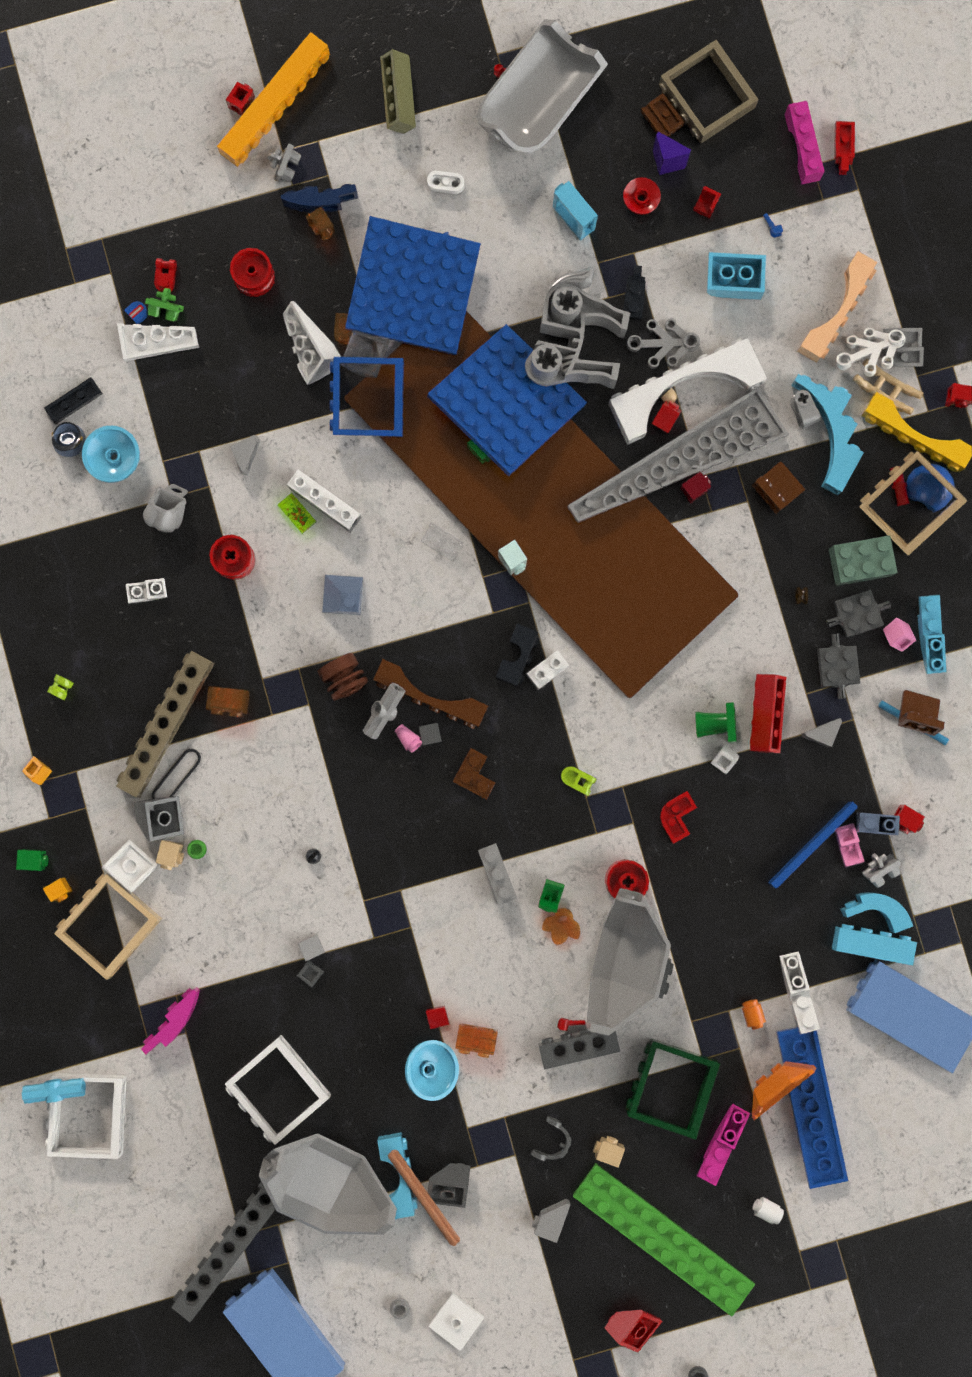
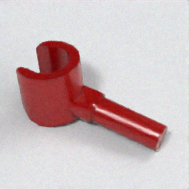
(564, 1023)

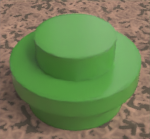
(196, 849)

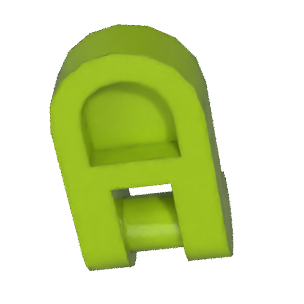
(571, 777)

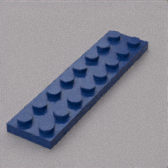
(813, 1111)

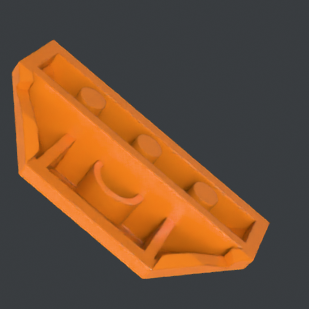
(778, 1084)

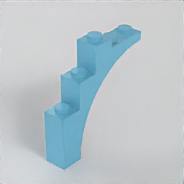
(839, 427)

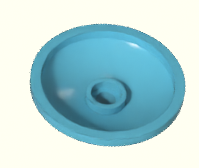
(102, 445)
(441, 1072)

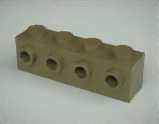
(398, 91)

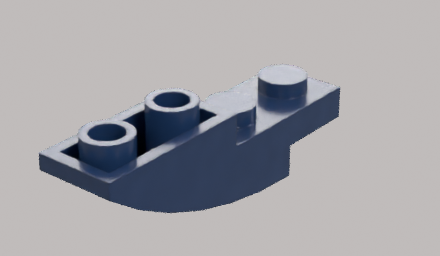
(310, 199)

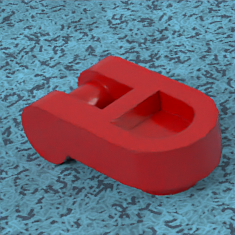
(165, 280)

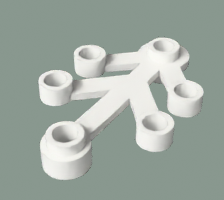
(873, 349)

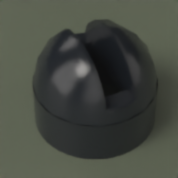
(316, 859)

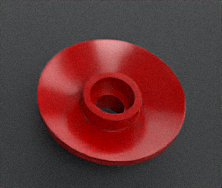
(645, 188)

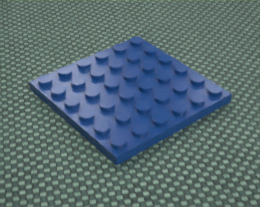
(412, 285)
(501, 405)

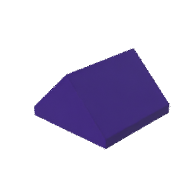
(669, 154)

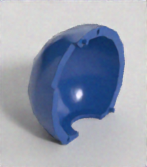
(927, 489)

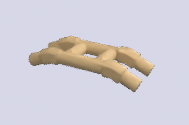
(898, 387)

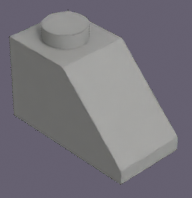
(551, 1220)

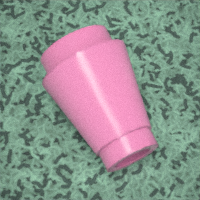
(408, 738)

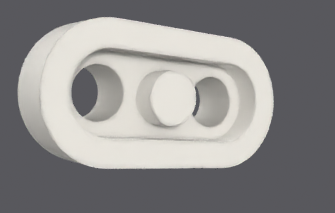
(446, 180)

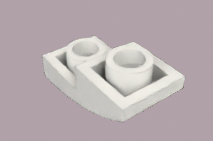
(146, 591)

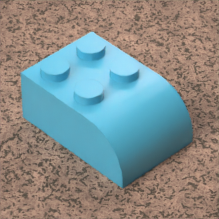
(736, 275)

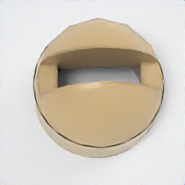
(670, 395)

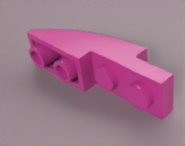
(177, 1016)
(722, 1144)

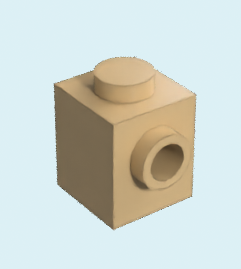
(170, 854)
(609, 1151)

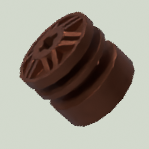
(343, 677)

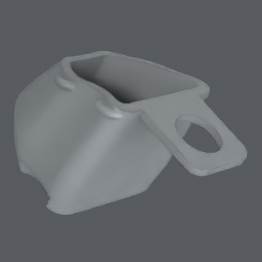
(165, 508)

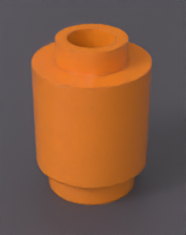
(753, 1014)

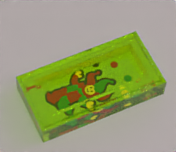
(297, 513)

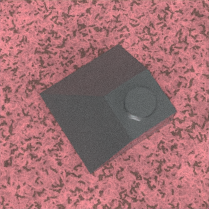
(159, 817)
(450, 1185)

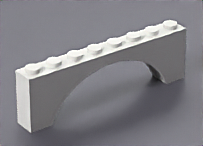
(734, 363)

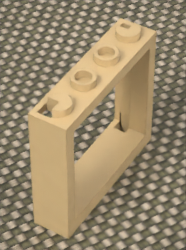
(934, 525)
(88, 897)

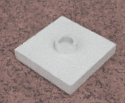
(129, 866)
(456, 1321)

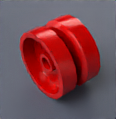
(252, 272)
(221, 556)
(626, 868)

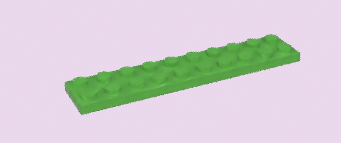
(664, 1239)

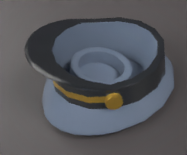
(68, 439)

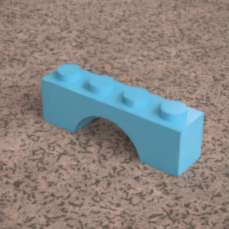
(402, 1196)

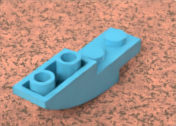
(930, 634)

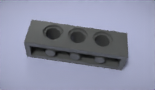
(551, 1059)

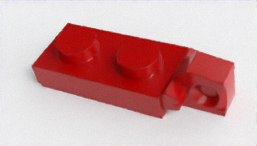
(844, 145)

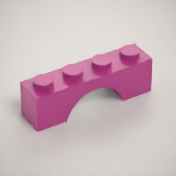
(801, 126)

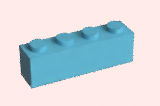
(874, 945)

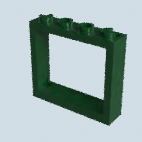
(702, 1099)

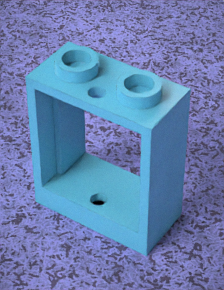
(574, 210)

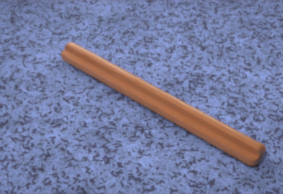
(423, 1197)

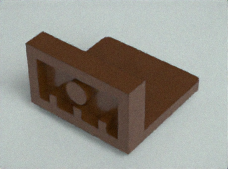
(778, 487)
(920, 713)

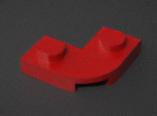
(672, 814)

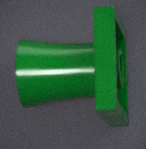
(717, 723)

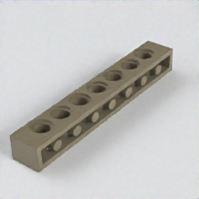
(125, 780)

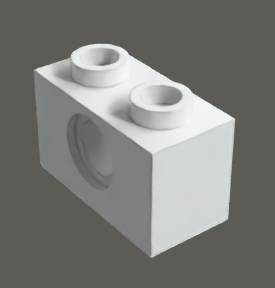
(547, 670)

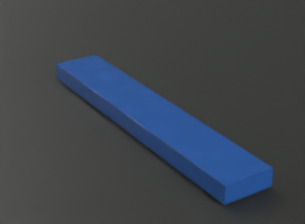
(812, 845)

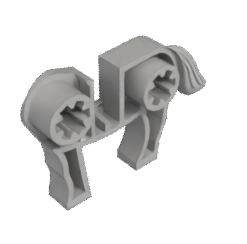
(565, 315)

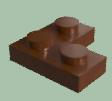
(469, 776)

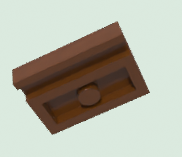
(662, 116)

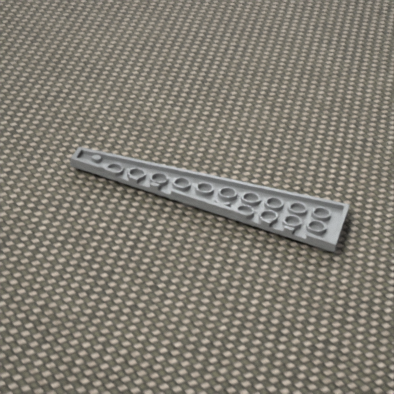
(723, 436)

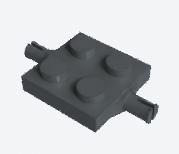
(858, 614)
(838, 666)

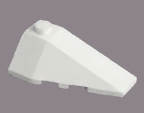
(310, 343)

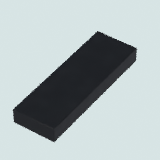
(73, 400)

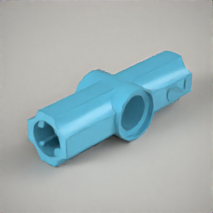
(53, 1090)

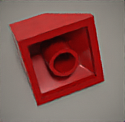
(632, 1328)

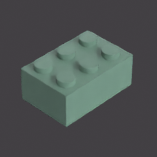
(863, 560)

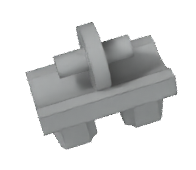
(288, 156)
(880, 867)

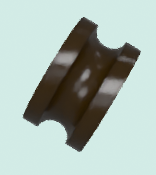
(801, 595)

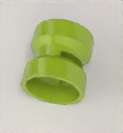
(59, 691)

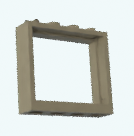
(731, 74)

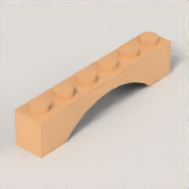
(856, 275)

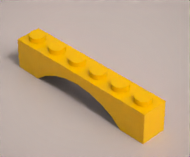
(884, 414)

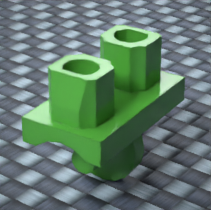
(155, 305)

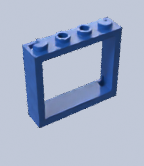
(335, 403)

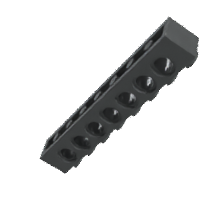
(189, 1306)

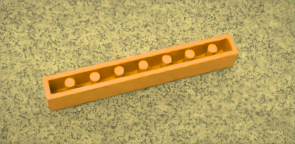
(274, 99)

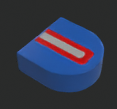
(137, 312)

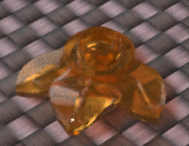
(561, 929)

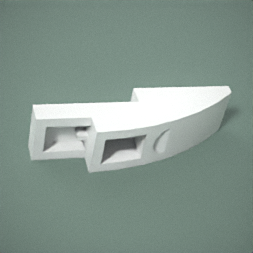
(798, 992)

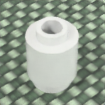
(768, 1210)

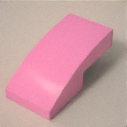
(849, 845)

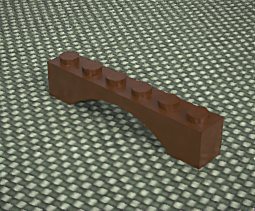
(467, 710)

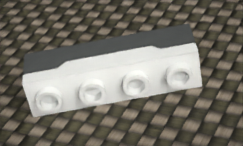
(324, 501)

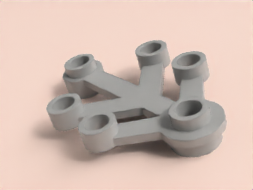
(665, 342)

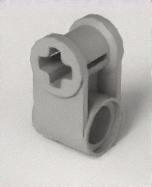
(806, 411)

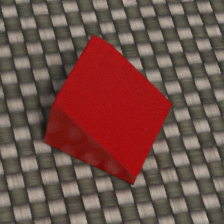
(437, 1017)

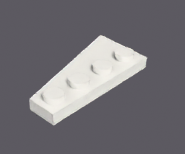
(154, 340)

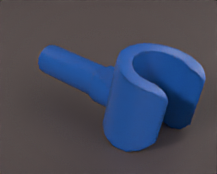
(775, 231)

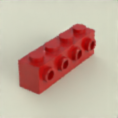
(768, 713)

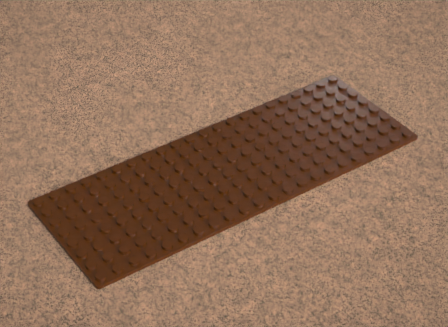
(614, 582)

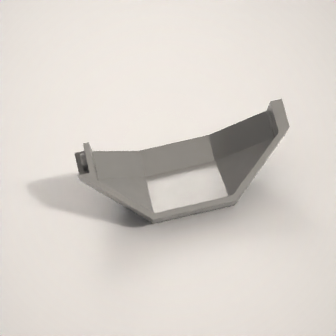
(626, 964)
(327, 1187)

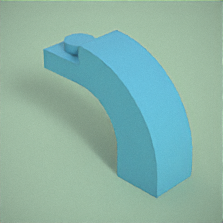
(893, 911)

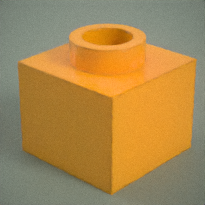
(58, 890)

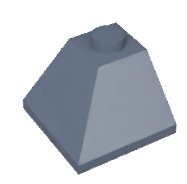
(342, 595)

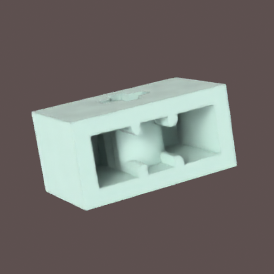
(512, 558)

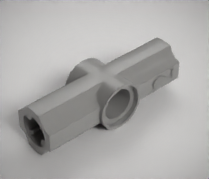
(383, 711)

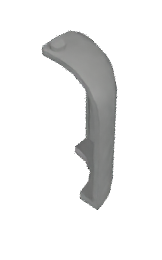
(539, 89)

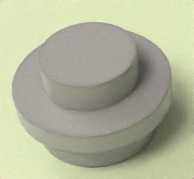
(399, 1308)

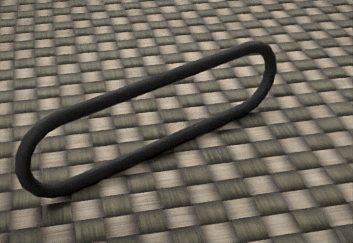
(199, 759)

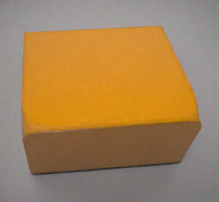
(36, 771)

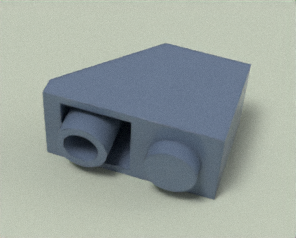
(877, 823)

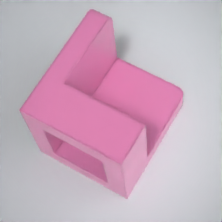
(899, 634)

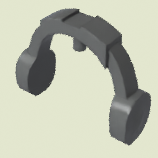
(543, 1156)

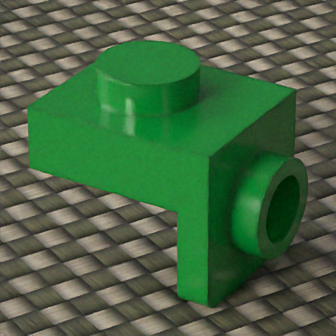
(551, 896)

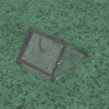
(365, 346)

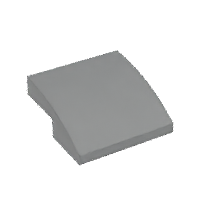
(911, 352)

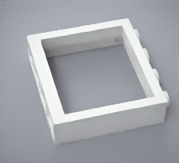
(302, 1069)
(118, 1116)

